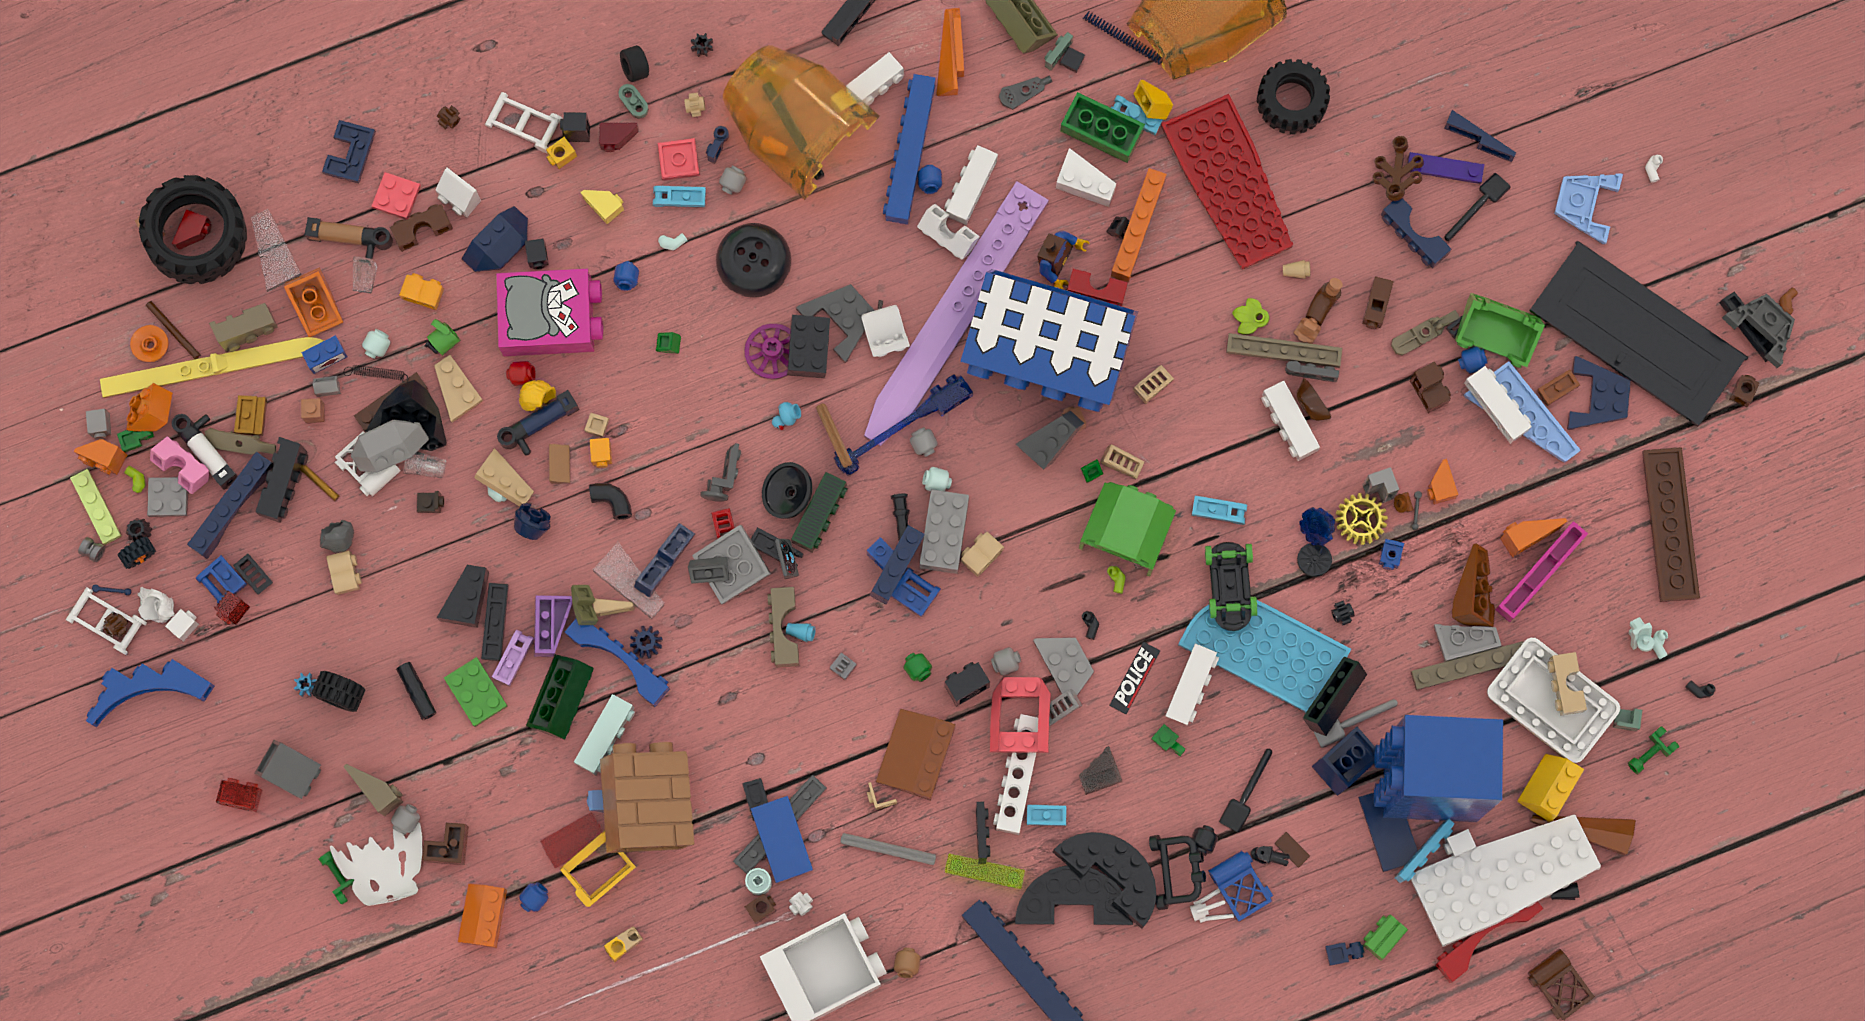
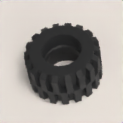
(338, 691)

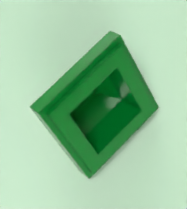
(1092, 471)

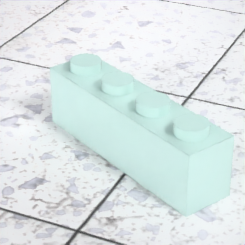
(604, 734)

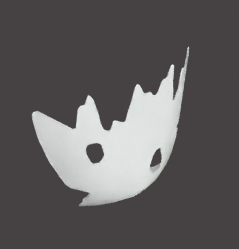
(383, 867)

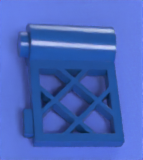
(1236, 869)

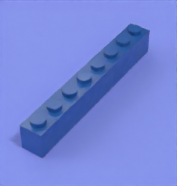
(910, 149)

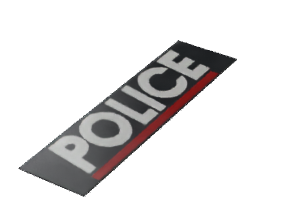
(1134, 678)

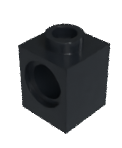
(536, 253)

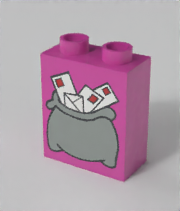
(547, 312)

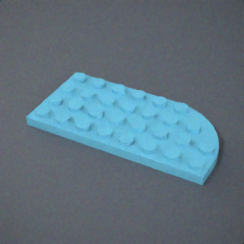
(1271, 653)

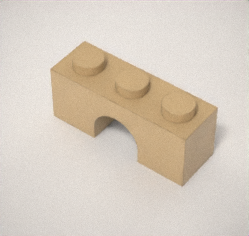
(1567, 700)

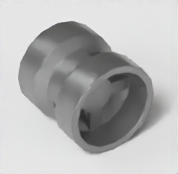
(91, 549)

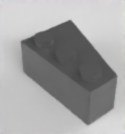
(1051, 439)

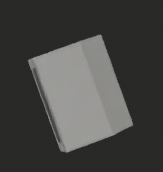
(326, 386)

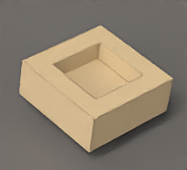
(596, 425)

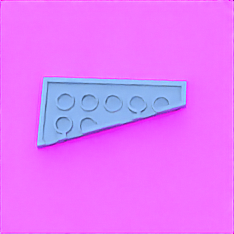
(1545, 429)

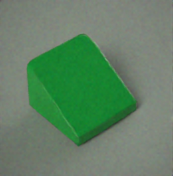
(668, 342)

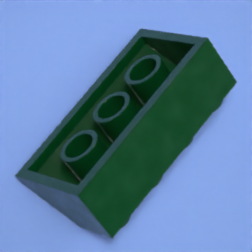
(560, 696)

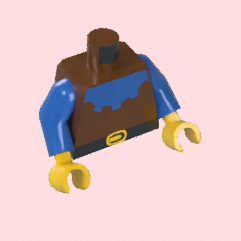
(1055, 253)

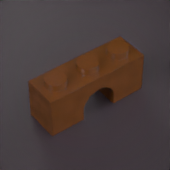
(405, 230)

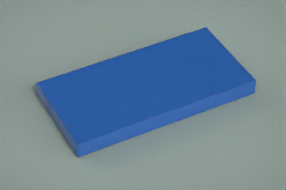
(781, 839)

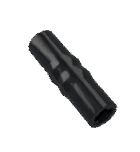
(416, 690)

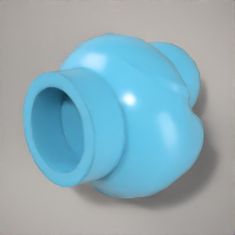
(787, 415)

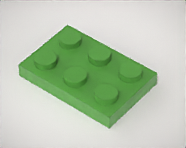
(475, 692)

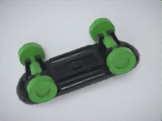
(1230, 585)

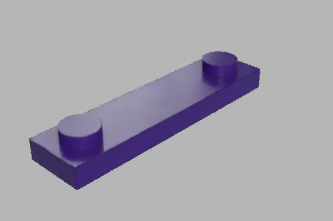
(1449, 168)

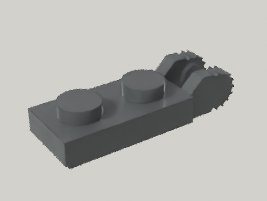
(1311, 371)

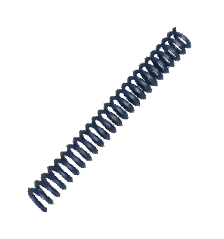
(1114, 33)

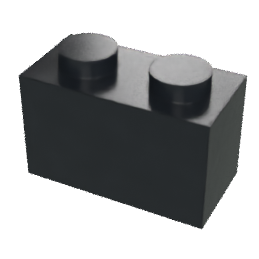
(575, 127)

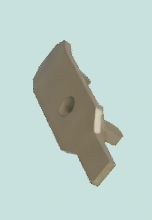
(1414, 337)
(229, 442)

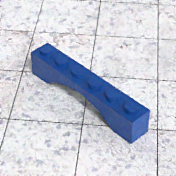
(648, 685)

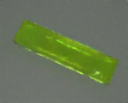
(987, 872)

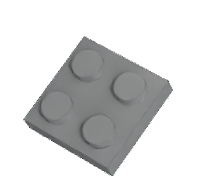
(166, 498)

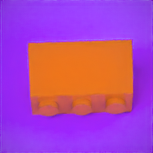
(482, 915)

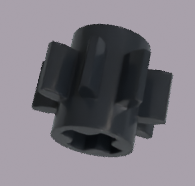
(702, 39)
(1342, 613)

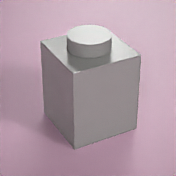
(98, 423)

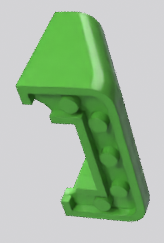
(1499, 329)

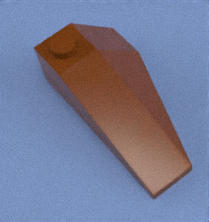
(1472, 597)

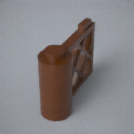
(1549, 972)

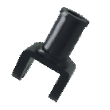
(1266, 855)

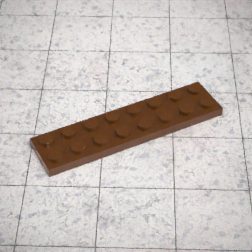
(1671, 524)

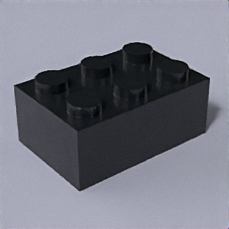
(808, 346)

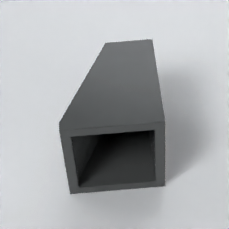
(288, 769)

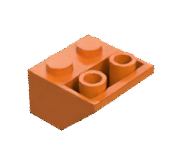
(149, 409)
(103, 455)

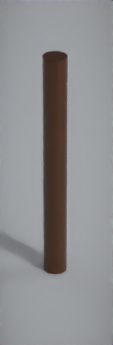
(173, 330)

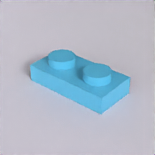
(1046, 815)

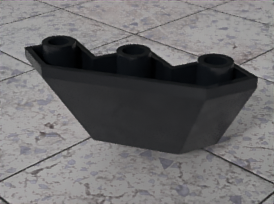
(412, 404)

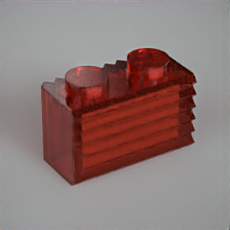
(231, 608)
(239, 795)

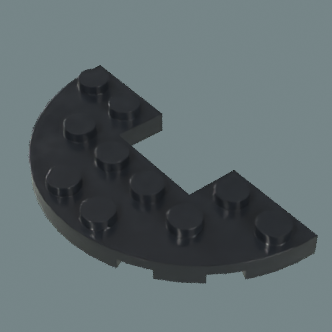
(1120, 863)
(1066, 887)

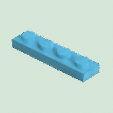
(1430, 845)

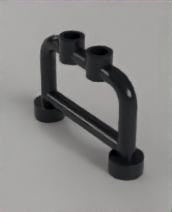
(1197, 876)

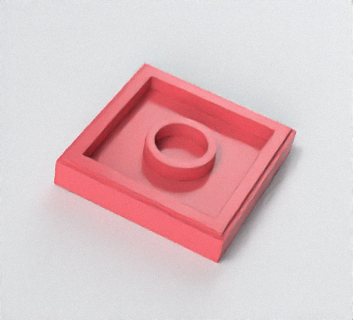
(678, 159)

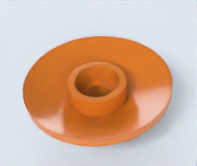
(141, 340)

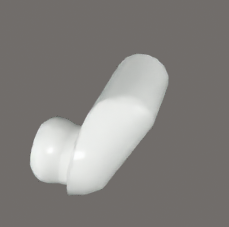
(1651, 167)

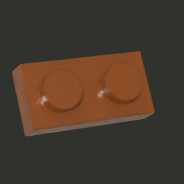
(1558, 387)

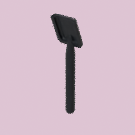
(1493, 189)
(1236, 811)

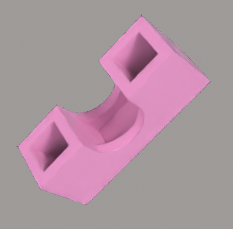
(169, 454)

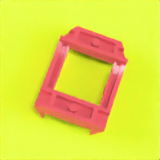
(1020, 741)

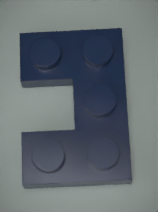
(360, 144)

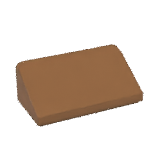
(559, 464)

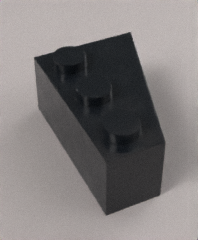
(466, 598)

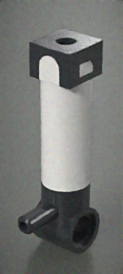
(203, 449)

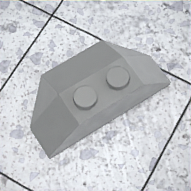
(388, 445)

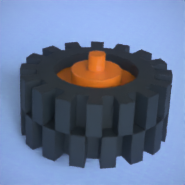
(136, 552)

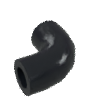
(614, 497)

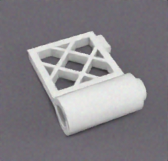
(370, 481)

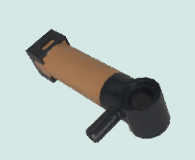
(319, 230)

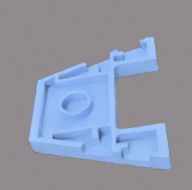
(1578, 200)

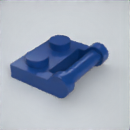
(224, 574)
(913, 598)

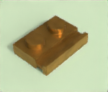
(250, 415)

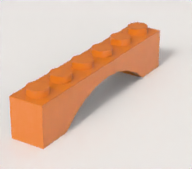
(1138, 225)

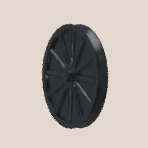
(1314, 560)

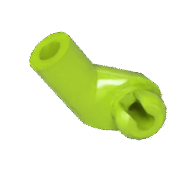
(138, 479)
(1118, 577)

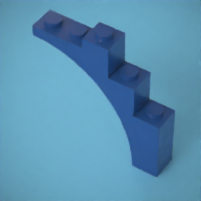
(145, 680)

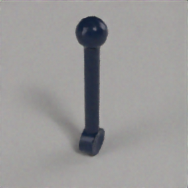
(96, 588)

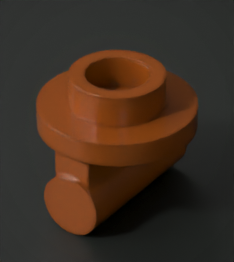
(1403, 503)

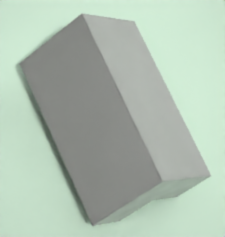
(1383, 483)

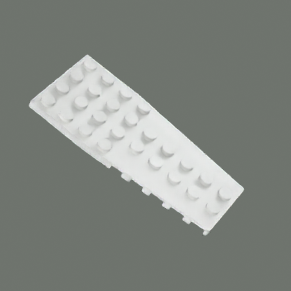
(1502, 877)

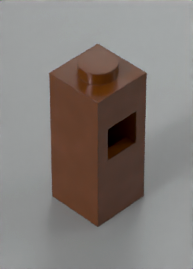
(1377, 303)

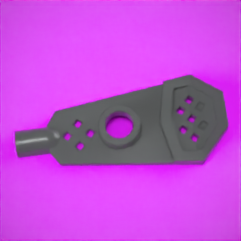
(1018, 96)

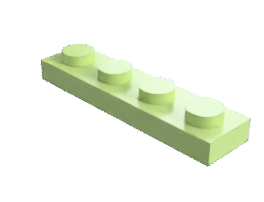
(96, 507)

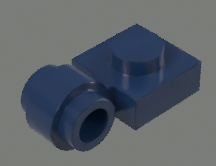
(714, 150)
(1339, 954)

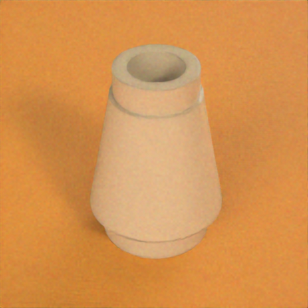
(1297, 269)

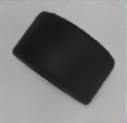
(634, 63)

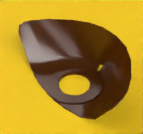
(1312, 402)

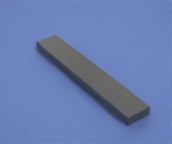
(800, 803)

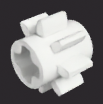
(800, 903)

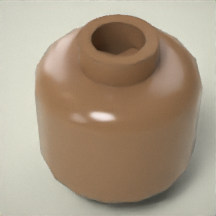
(907, 963)

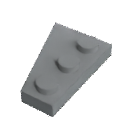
(1464, 641)

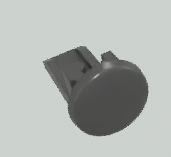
(717, 485)

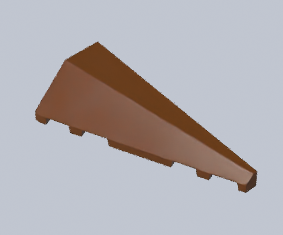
(1604, 832)

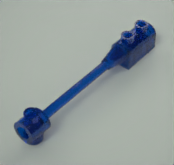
(940, 400)

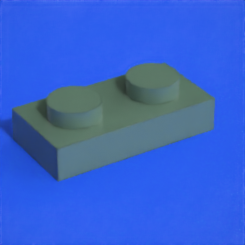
(1054, 56)

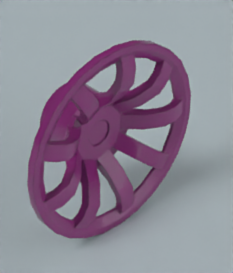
(771, 350)

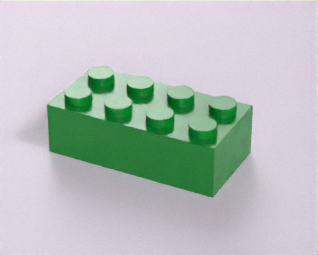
(1102, 127)

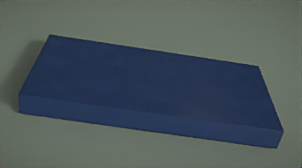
(1389, 835)

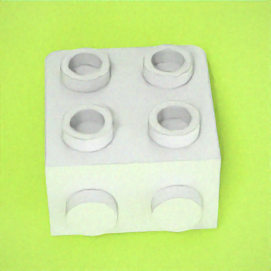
(885, 331)

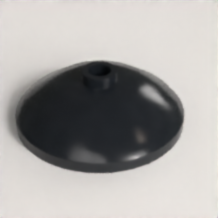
(779, 490)

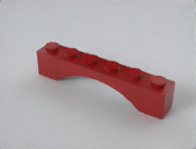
(1457, 961)

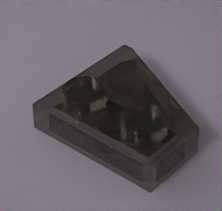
(1100, 773)

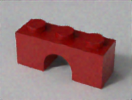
(1112, 293)

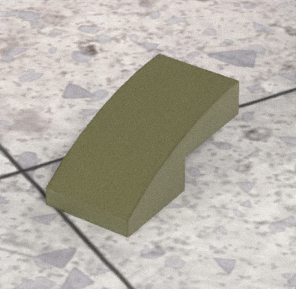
(582, 603)

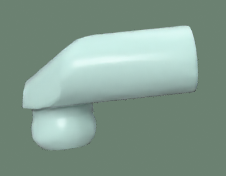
(670, 243)

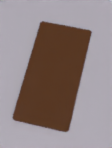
(1291, 847)

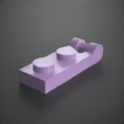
(512, 658)

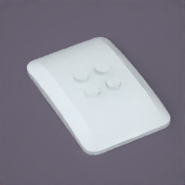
(1527, 696)

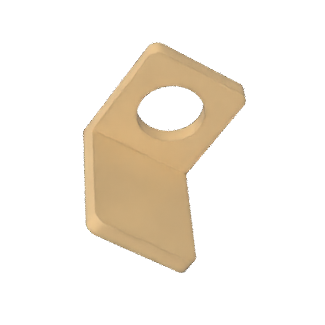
(872, 799)

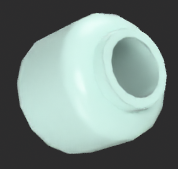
(376, 343)
(936, 479)

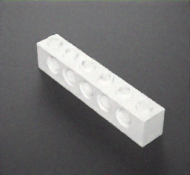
(1013, 824)

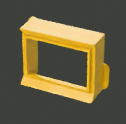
(583, 854)

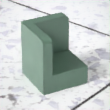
(1628, 720)

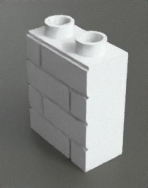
(823, 969)

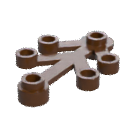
(1398, 172)

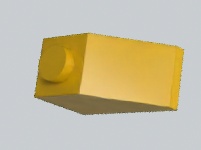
(1153, 101)

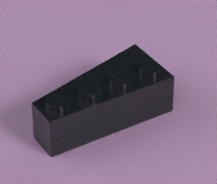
(282, 480)

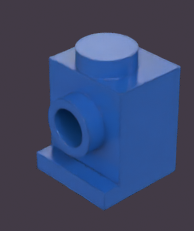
(1391, 546)

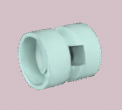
(758, 881)

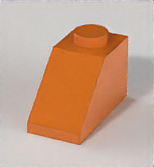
(1442, 485)

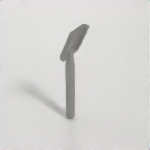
(1337, 732)

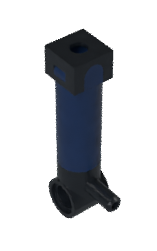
(537, 421)

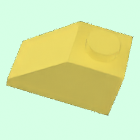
(604, 204)

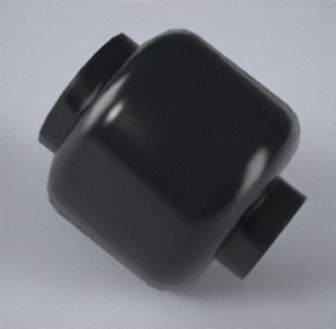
(1205, 839)

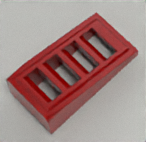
(721, 513)

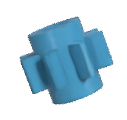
(303, 679)

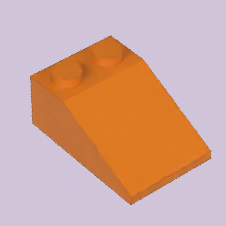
(313, 302)
(1528, 533)

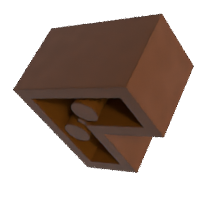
(1429, 387)
(451, 850)

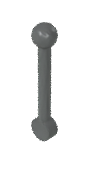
(1417, 495)

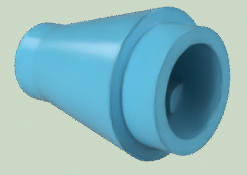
(801, 631)

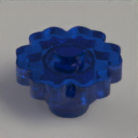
(1317, 526)

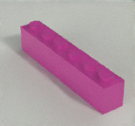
(1541, 571)

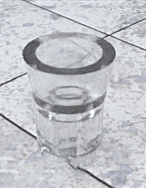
(425, 465)

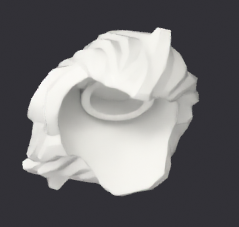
(155, 605)

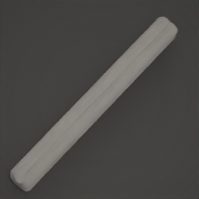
(888, 849)

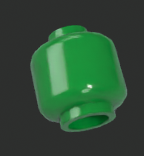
(917, 667)

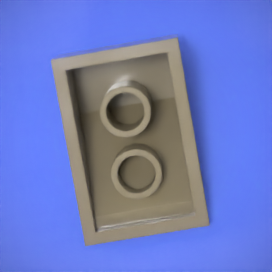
(380, 794)

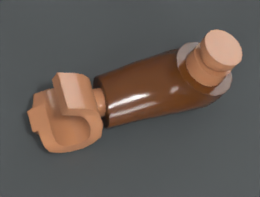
(1319, 308)

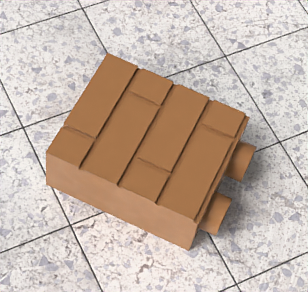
(646, 799)

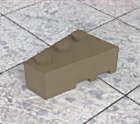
(244, 327)

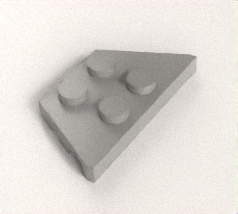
(1065, 663)

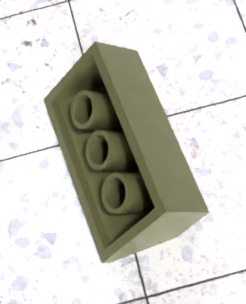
(1023, 23)

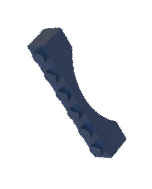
(214, 526)

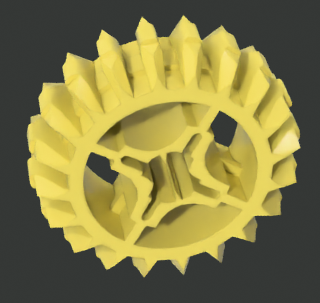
(1366, 524)

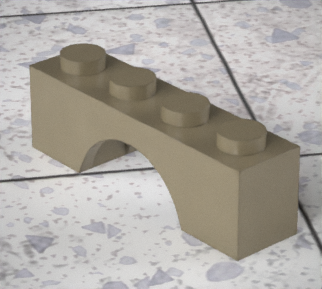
(785, 651)

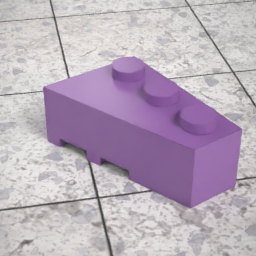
(550, 620)

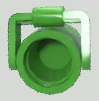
(443, 337)

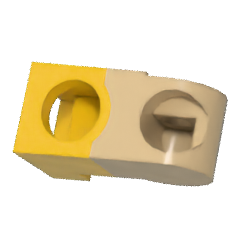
(623, 943)

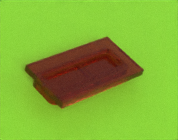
(571, 839)

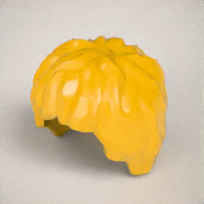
(534, 394)

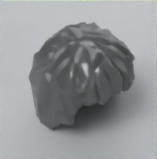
(337, 536)

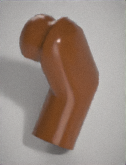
(1786, 300)

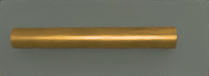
(319, 482)

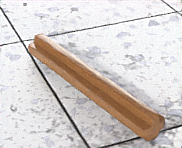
(834, 435)

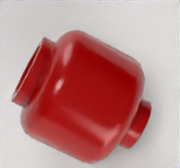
(520, 373)

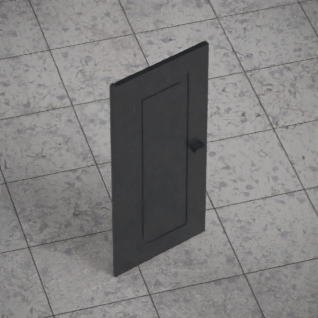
(1638, 333)

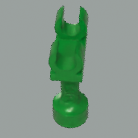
(1636, 765)
(327, 859)

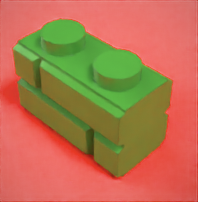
(1384, 937)

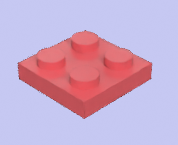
(396, 196)

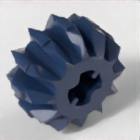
(643, 637)

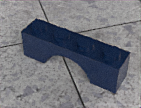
(1431, 250)
(897, 564)

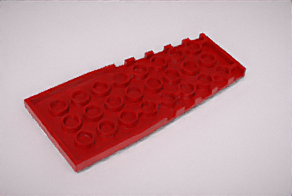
(1229, 179)

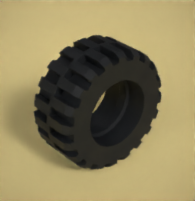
(1300, 74)

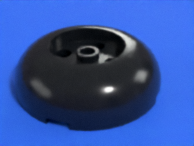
(760, 279)

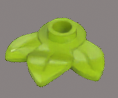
(1248, 314)

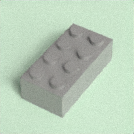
(944, 531)

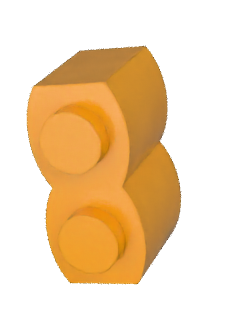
(421, 291)

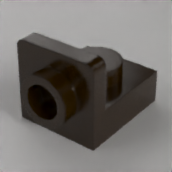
(430, 502)

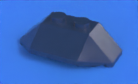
(498, 241)

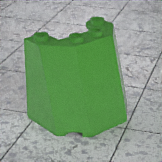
(1128, 524)

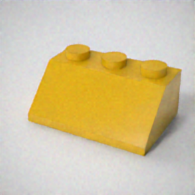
(1550, 786)

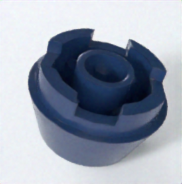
(531, 522)

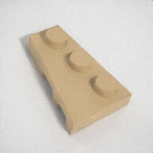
(456, 389)
(503, 479)

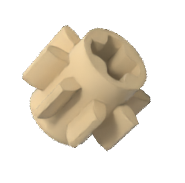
(695, 104)

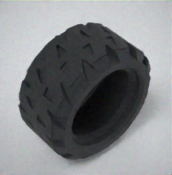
(179, 193)

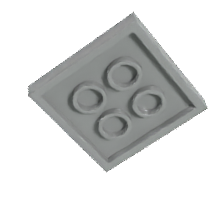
(744, 563)

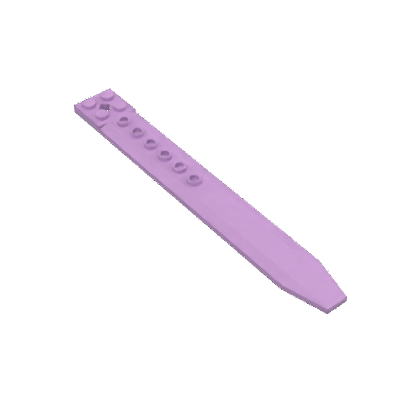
(954, 310)

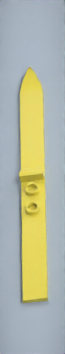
(207, 366)

